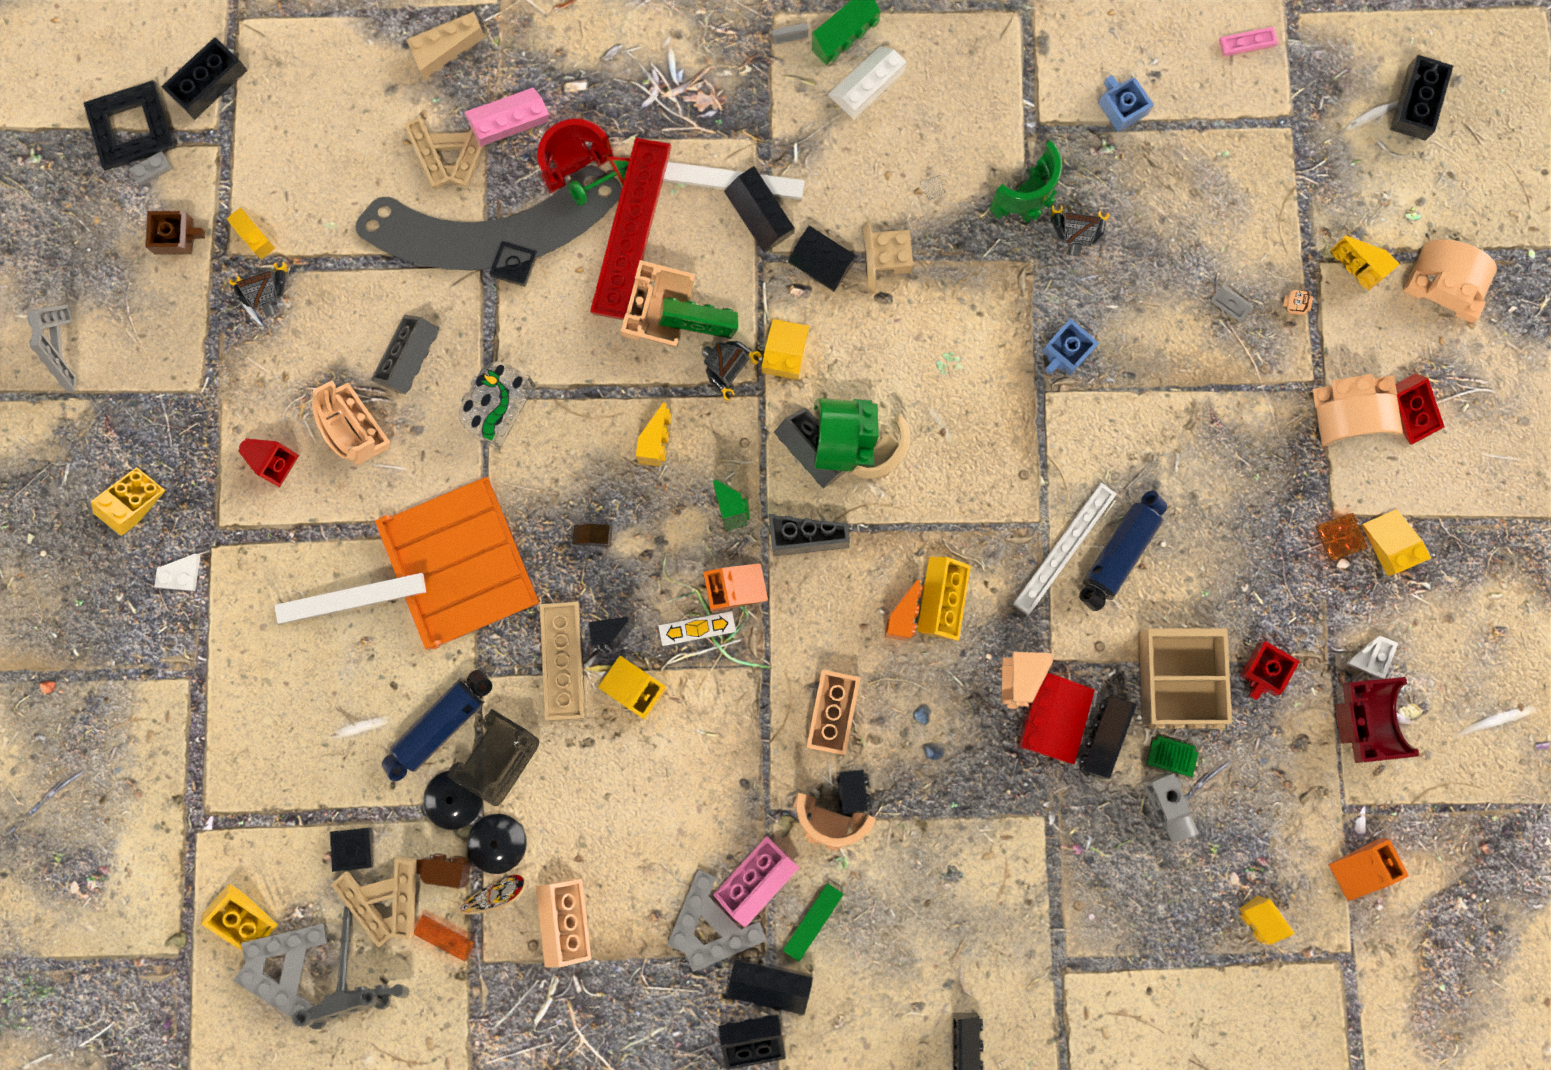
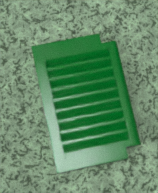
(1172, 756)

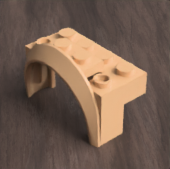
(337, 432)

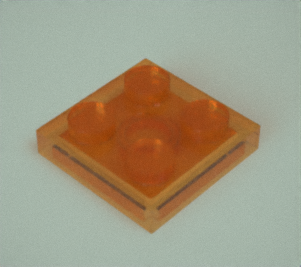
(1341, 537)

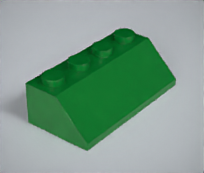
(844, 28)
(698, 318)
(732, 506)

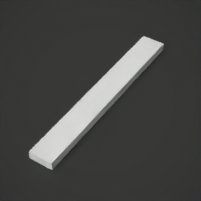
(723, 178)
(1064, 549)
(350, 598)

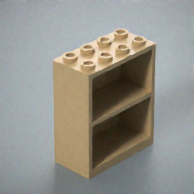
(1185, 678)

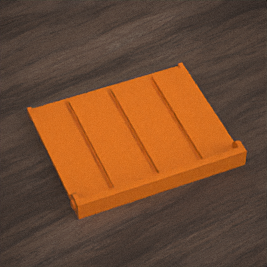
(465, 559)

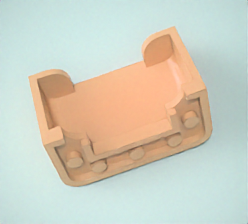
(1023, 677)

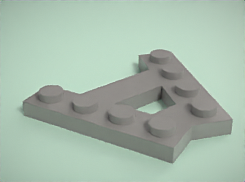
(51, 351)
(700, 904)
(292, 943)

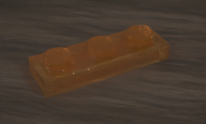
(444, 938)

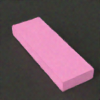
(1248, 41)

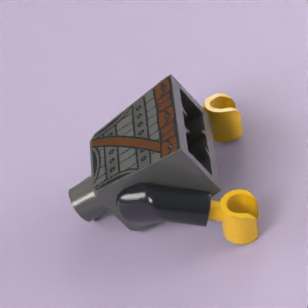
(1078, 229)
(261, 289)
(726, 362)

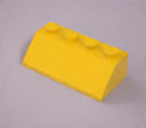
(943, 598)

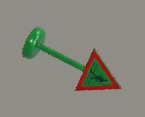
(619, 166)

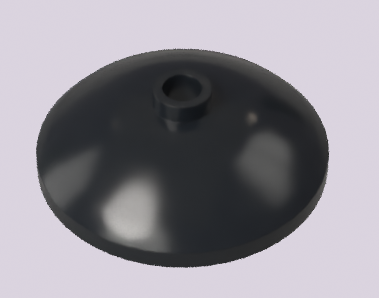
(450, 816)
(510, 840)

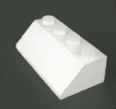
(868, 81)

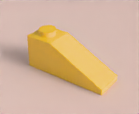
(250, 233)

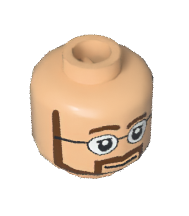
(1298, 302)

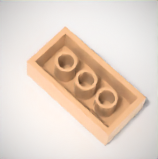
(833, 712)

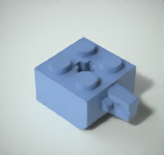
(1124, 102)
(1069, 359)

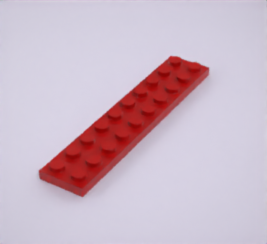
(630, 227)

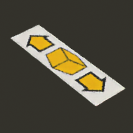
(697, 628)

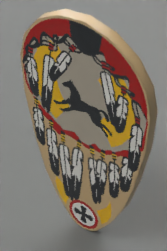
(495, 895)

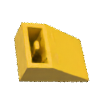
(1364, 261)
(653, 438)
(127, 501)
(632, 687)

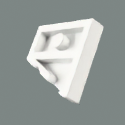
(179, 574)
(1375, 657)

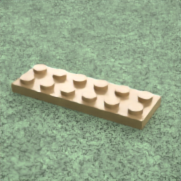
(562, 661)

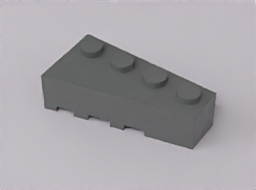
(806, 535)

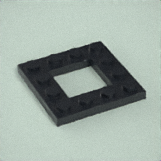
(98, 115)

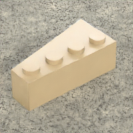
(444, 43)

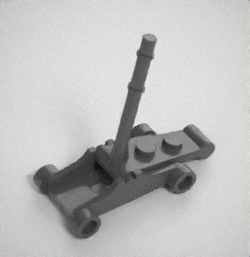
(343, 1001)

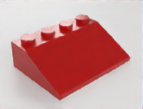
(1057, 719)

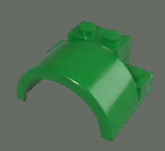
(1035, 192)
(844, 430)

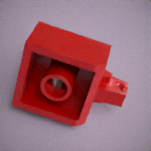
(1256, 671)

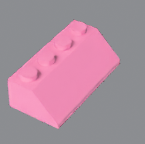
(507, 116)
(755, 881)

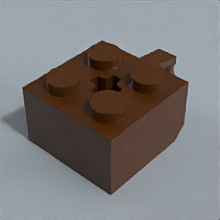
(171, 232)
(444, 871)

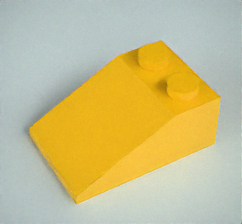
(785, 349)
(1395, 542)
(237, 918)

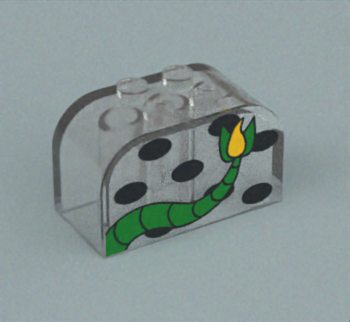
(494, 402)

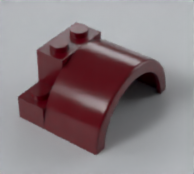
(1371, 720)

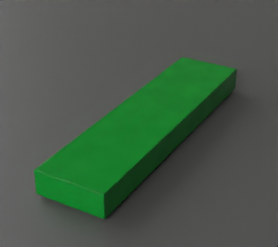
(813, 922)

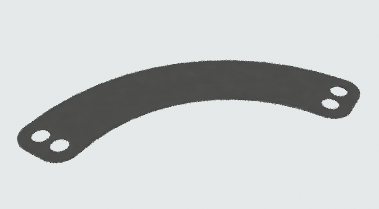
(476, 244)

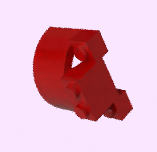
(567, 149)

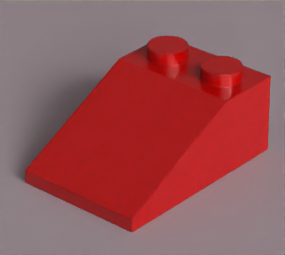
(1418, 408)

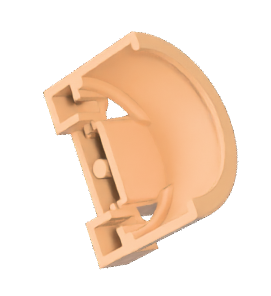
(1461, 276)
(646, 303)
(1356, 408)
(828, 826)

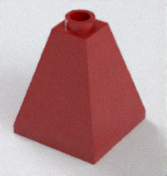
(268, 459)

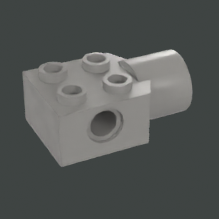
(1173, 811)

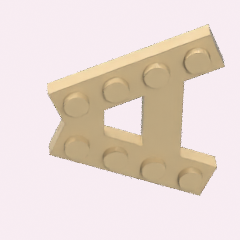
(428, 145)
(361, 899)

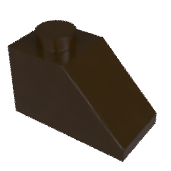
(592, 535)

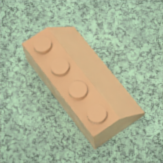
(563, 923)

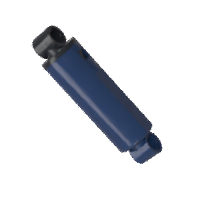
(1123, 551)
(436, 725)

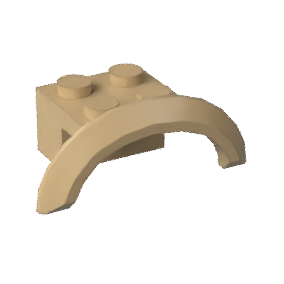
(886, 252)
(887, 453)

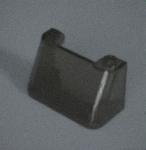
(496, 759)

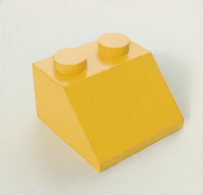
(1265, 920)

